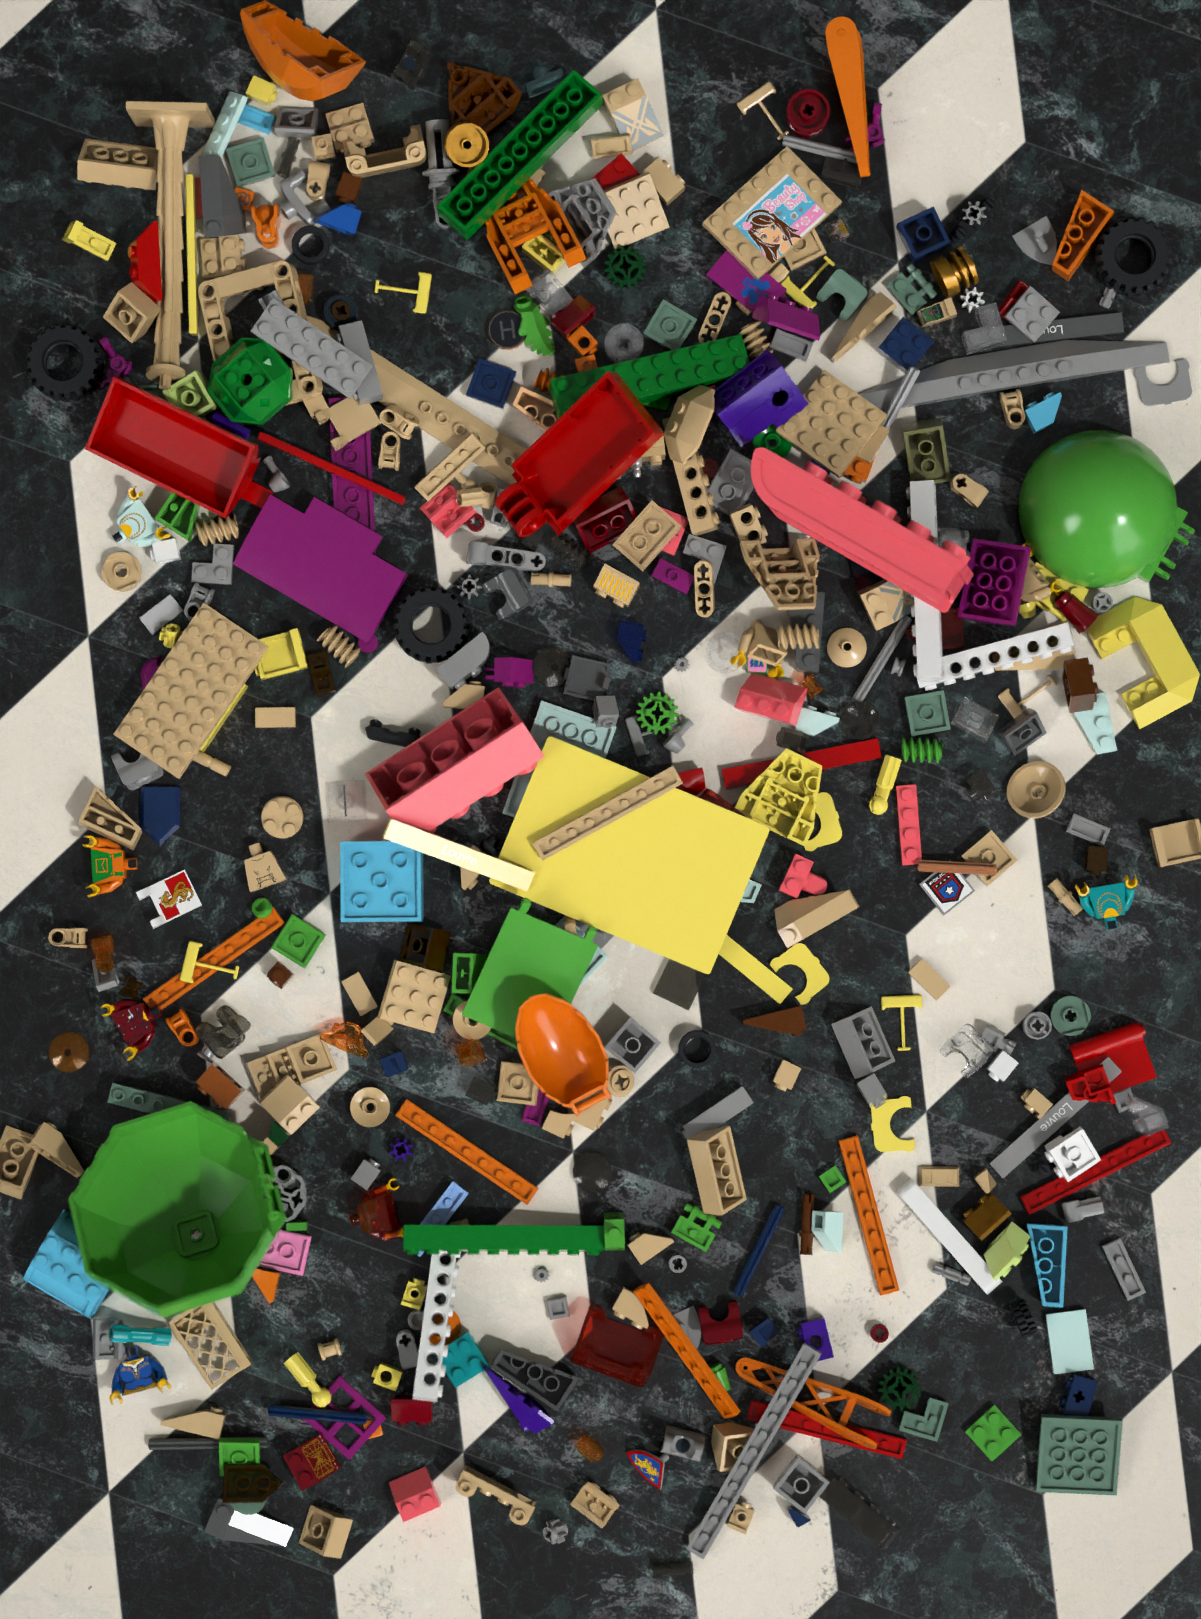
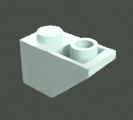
(814, 722)
(828, 1229)

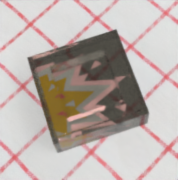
(837, 230)

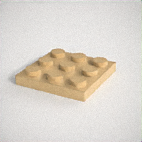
(637, 211)
(414, 996)

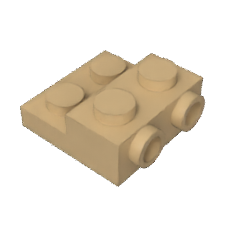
(350, 124)
(222, 256)

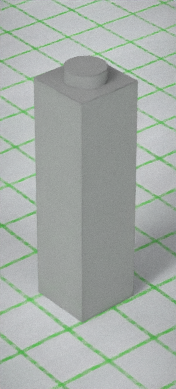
(718, 1113)

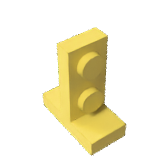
(89, 240)

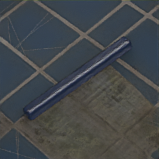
(758, 1250)
(317, 1414)

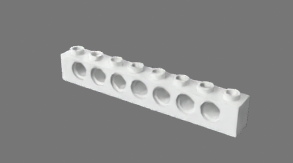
(1065, 643)
(425, 1391)

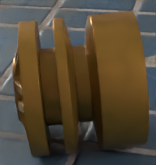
(952, 272)

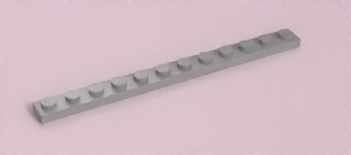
(754, 1450)

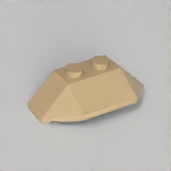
(689, 423)

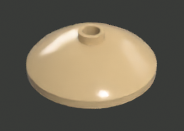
(1029, 782)

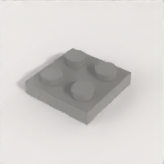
(1031, 314)

